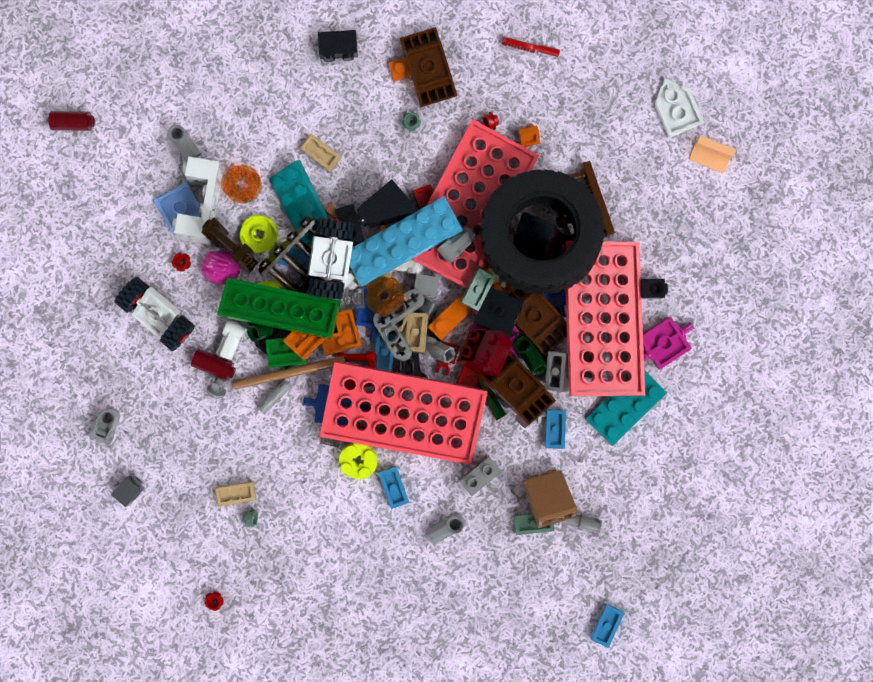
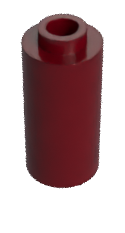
(71, 120)
(213, 365)

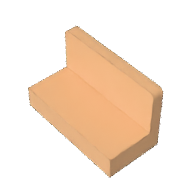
(711, 154)

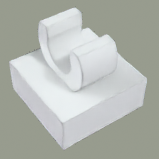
(351, 280)

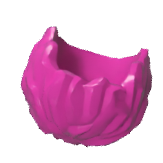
(219, 266)

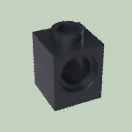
(662, 288)

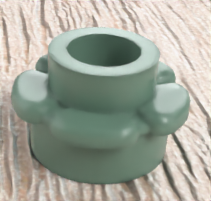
(411, 126)
(247, 517)

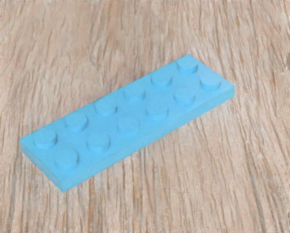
(403, 241)

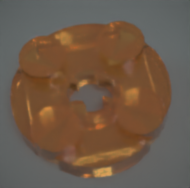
(231, 185)
(394, 300)

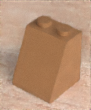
(550, 498)

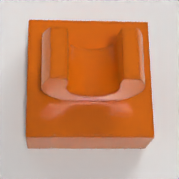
(529, 136)

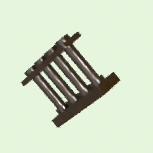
(280, 251)
(242, 255)

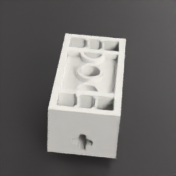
(206, 174)

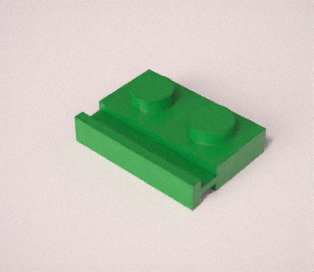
(281, 355)

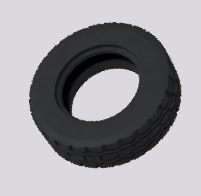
(549, 189)

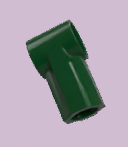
(257, 332)
(530, 355)

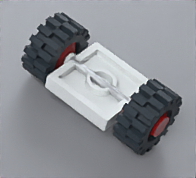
(330, 258)
(154, 313)

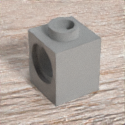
(425, 284)

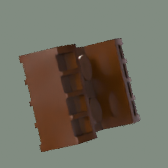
(428, 67)
(540, 321)
(519, 390)

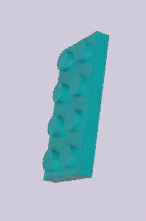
(298, 196)
(620, 413)

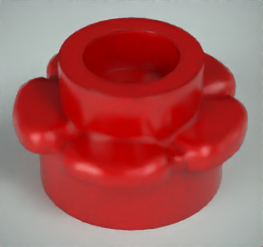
(491, 120)
(186, 262)
(209, 601)

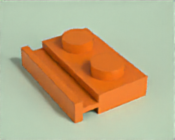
(302, 343)

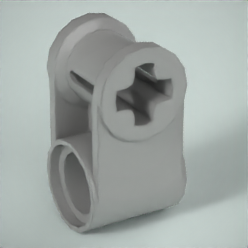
(103, 429)

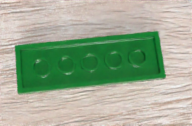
(279, 308)

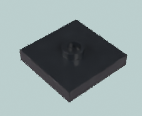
(499, 312)

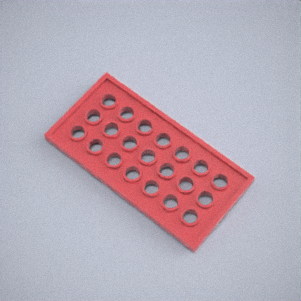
(449, 182)
(614, 347)
(388, 439)

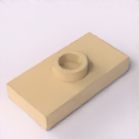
(320, 153)
(235, 493)

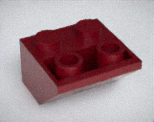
(485, 351)

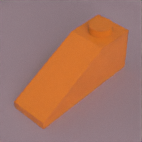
(449, 318)

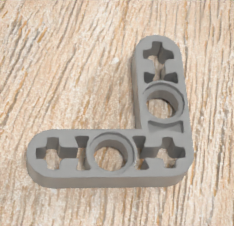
(390, 325)

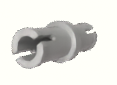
(274, 397)
(584, 522)

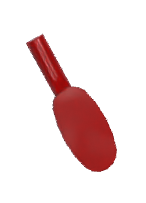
(541, 48)

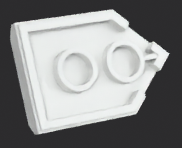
(677, 108)

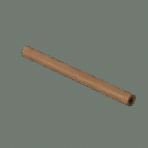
(286, 373)

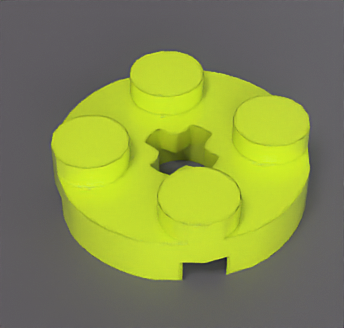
(259, 223)
(356, 470)

